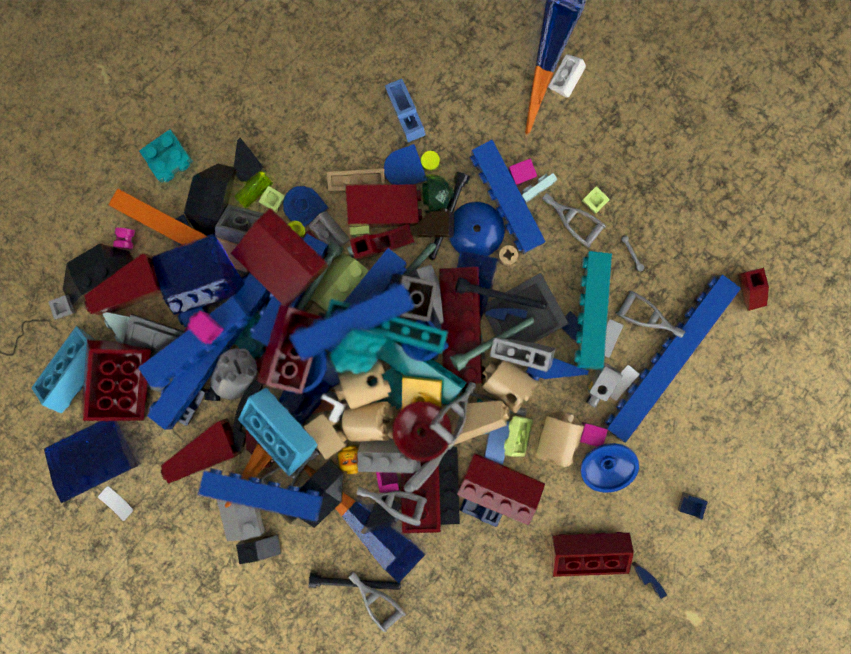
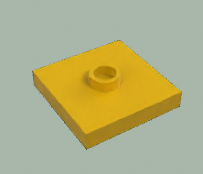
(421, 389)

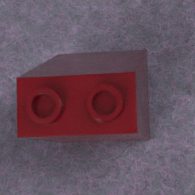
(383, 205)
(125, 288)
(205, 451)

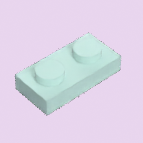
(544, 182)

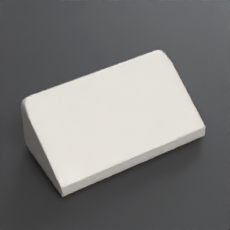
(567, 75)
(328, 230)

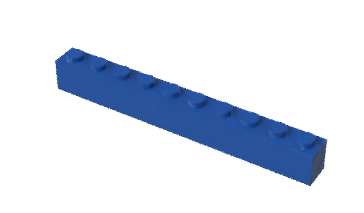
(671, 358)
(185, 387)

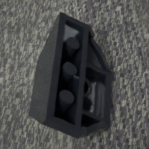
(209, 197)
(92, 269)
(329, 484)

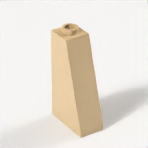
(480, 419)

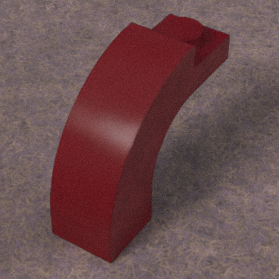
(374, 245)

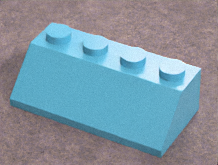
(64, 373)
(277, 431)

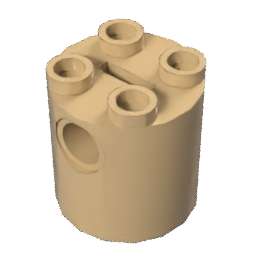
(508, 384)
(356, 387)
(369, 422)
(560, 438)

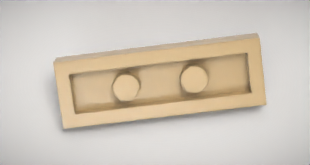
(339, 179)

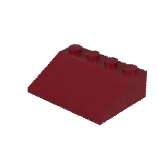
(279, 258)
(113, 383)

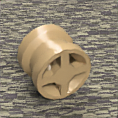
(505, 257)

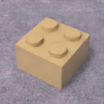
(326, 435)

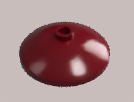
(405, 433)

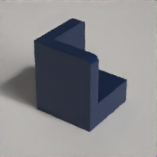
(692, 505)

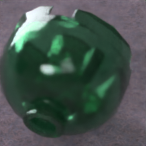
(436, 193)

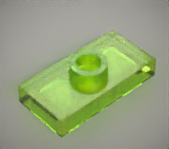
(253, 189)

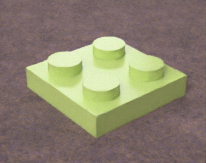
(518, 436)

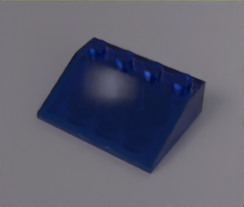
(196, 275)
(88, 459)

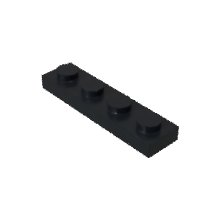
(449, 487)

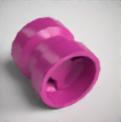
(123, 233)

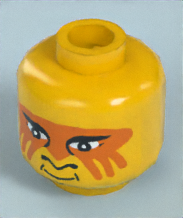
(348, 459)

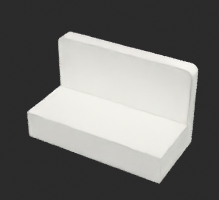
(338, 410)

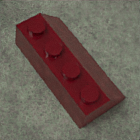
(282, 363)
(501, 489)
(591, 554)

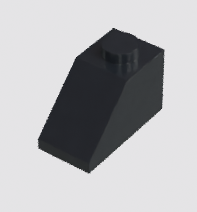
(246, 162)
(380, 518)
(258, 548)

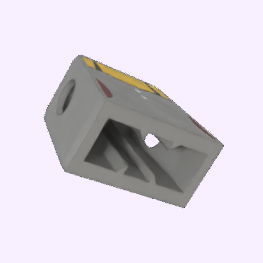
(609, 378)

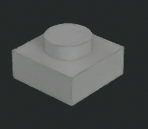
(61, 307)

